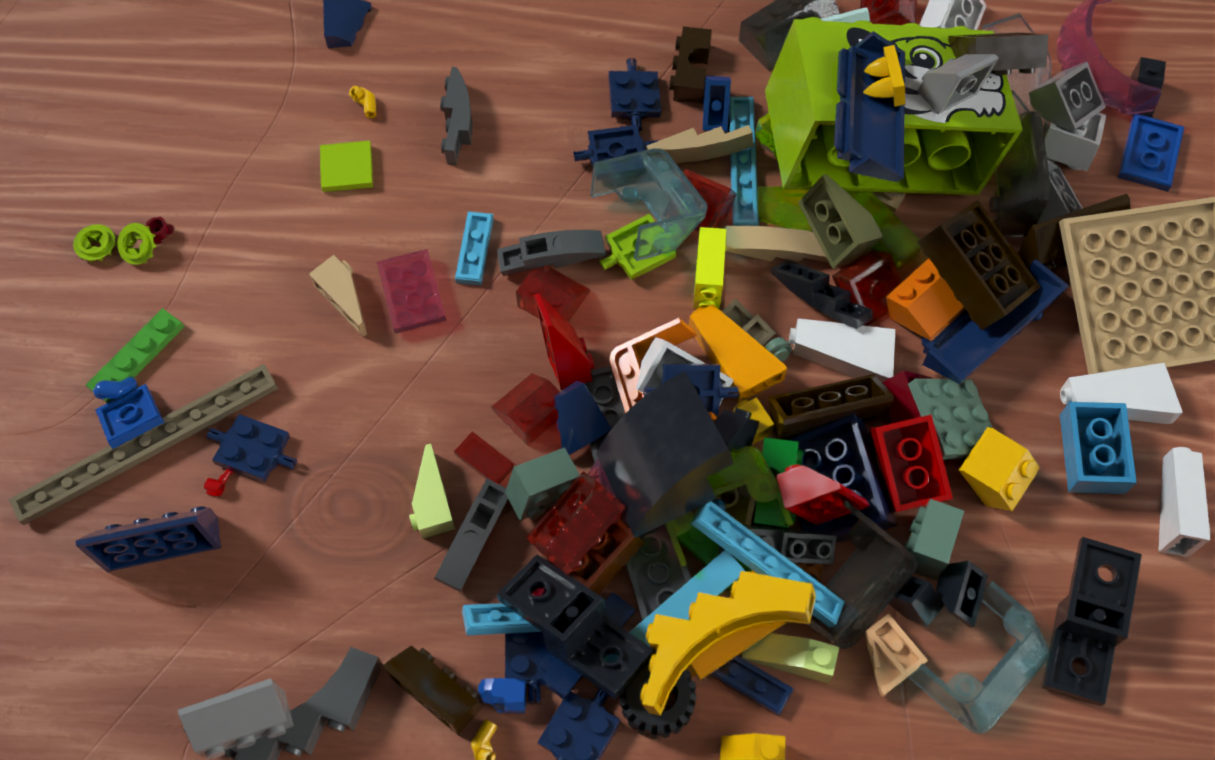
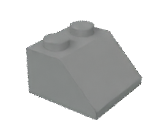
(956, 80)

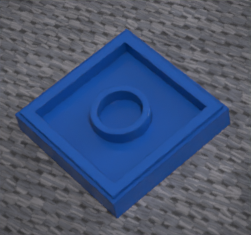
(129, 416)

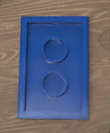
(1151, 152)

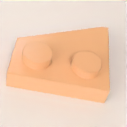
(891, 654)

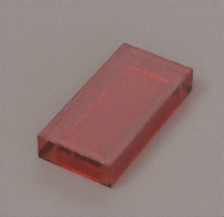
(484, 458)

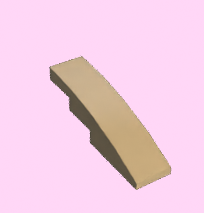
(712, 144)
(773, 242)

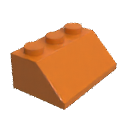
(924, 302)

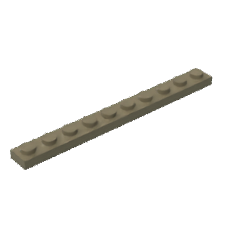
(112, 462)

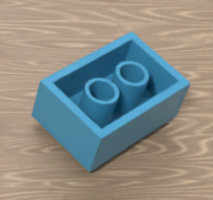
(1097, 448)

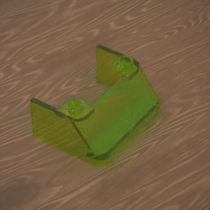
(748, 469)

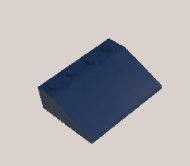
(847, 456)
(152, 539)

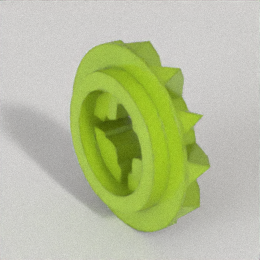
(95, 233)
(128, 238)

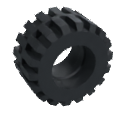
(669, 721)

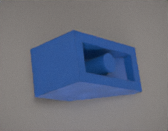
(716, 102)

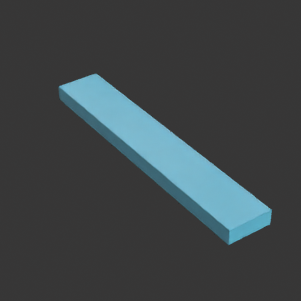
(743, 165)
(762, 557)
(711, 580)

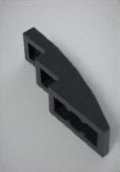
(816, 291)

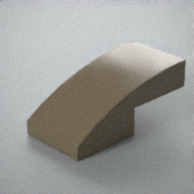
(753, 325)

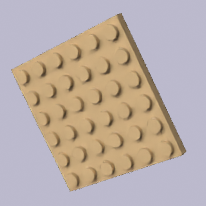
(1144, 284)

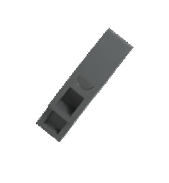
(457, 115)
(549, 248)
(472, 535)
(796, 544)

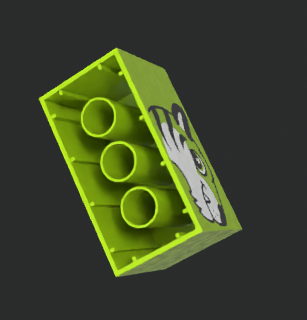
(941, 151)

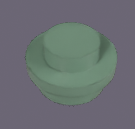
(779, 348)

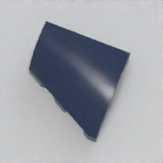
(343, 21)
(579, 417)

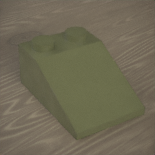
(839, 222)

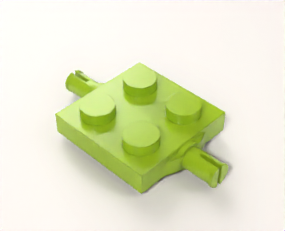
(623, 245)

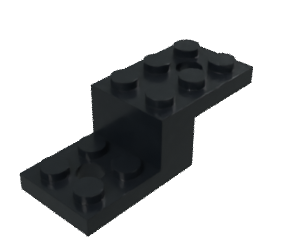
(1092, 621)
(576, 625)

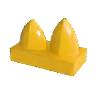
(893, 84)

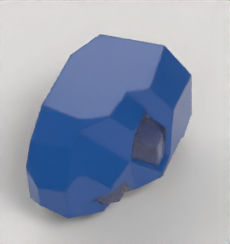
(504, 694)

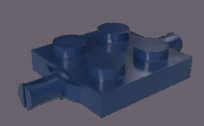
(634, 94)
(612, 143)
(705, 381)
(251, 448)
(527, 660)
(580, 728)

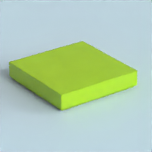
(346, 166)

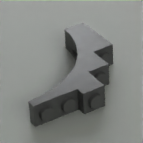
(337, 702)

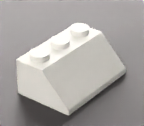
(953, 13)
(662, 353)

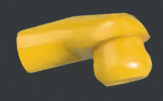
(364, 98)
(481, 742)

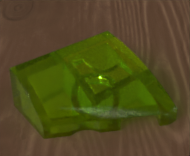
(782, 207)

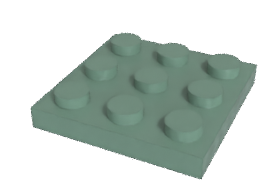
(955, 413)

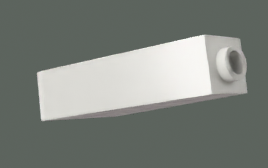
(844, 348)
(1144, 389)
(1183, 503)

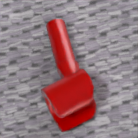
(216, 487)

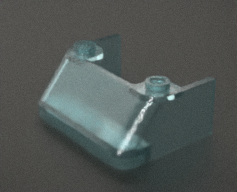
(662, 187)
(982, 704)

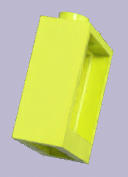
(709, 267)

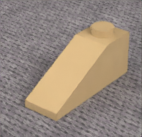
(336, 284)

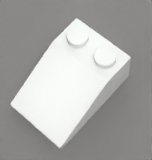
(1077, 146)

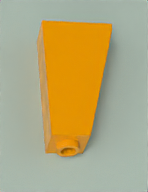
(736, 352)
(729, 648)

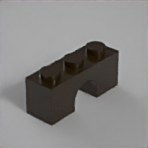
(689, 80)

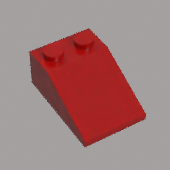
(563, 346)

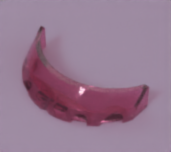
(1077, 46)

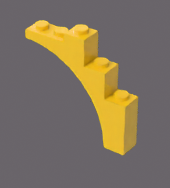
(679, 641)

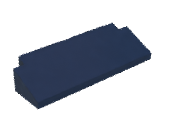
(868, 127)
(965, 347)

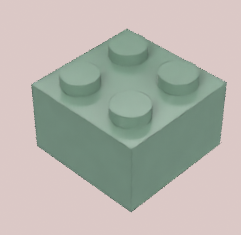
(540, 483)
(933, 537)

